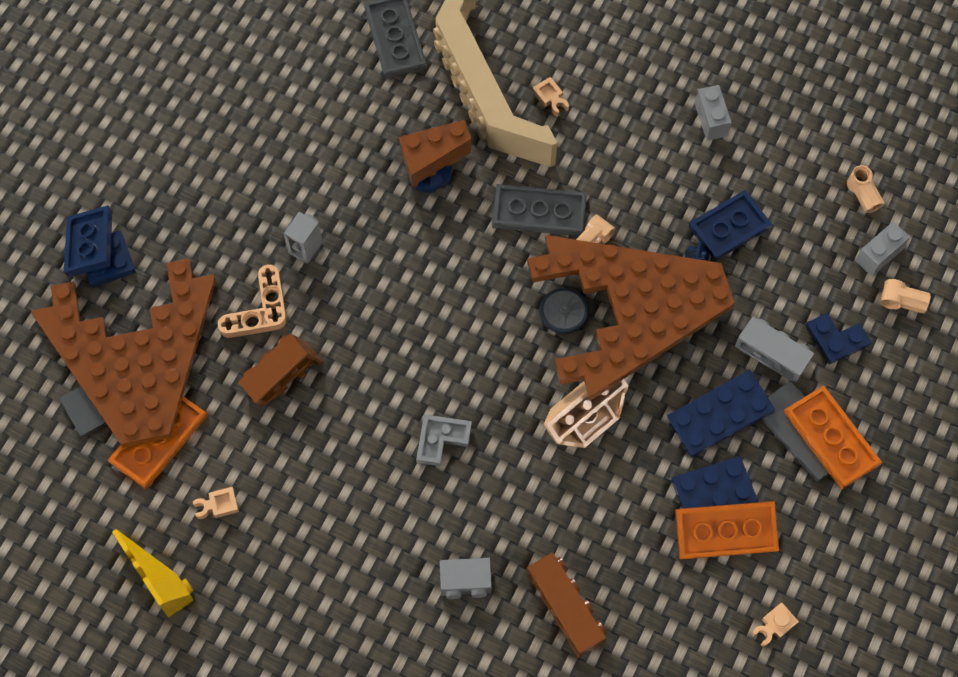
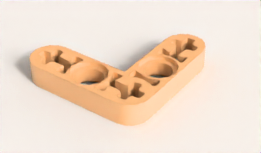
(263, 314)

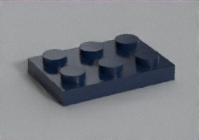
(730, 225)
(88, 241)
(715, 485)

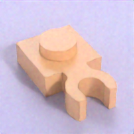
(550, 94)
(221, 504)
(777, 622)

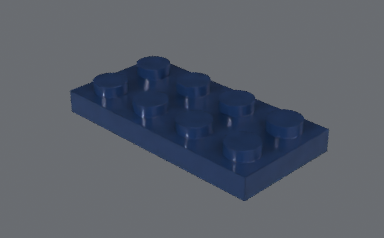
(720, 413)

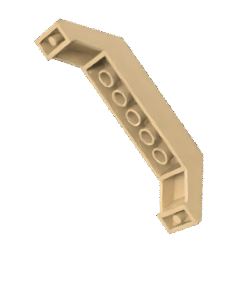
(482, 93)

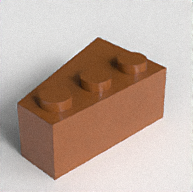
(433, 149)
(278, 368)

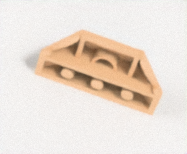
(580, 421)

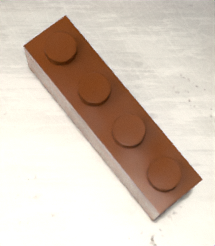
(566, 605)

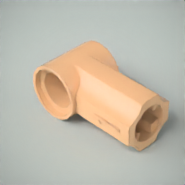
(866, 190)
(597, 231)
(897, 296)

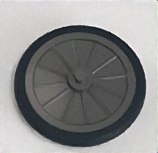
(564, 310)

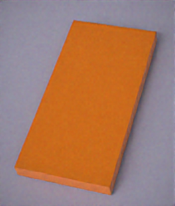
(832, 437)
(147, 460)
(727, 530)

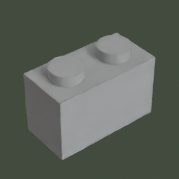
(712, 112)
(303, 237)
(882, 248)
(465, 577)

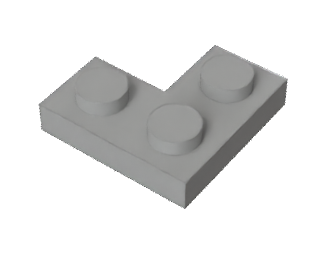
(440, 431)

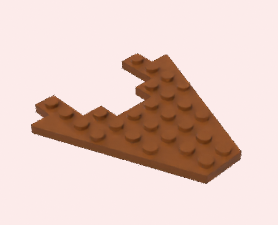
(653, 299)
(135, 375)

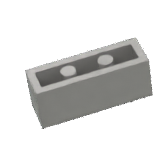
(774, 349)

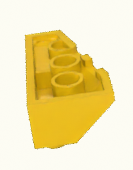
(161, 581)

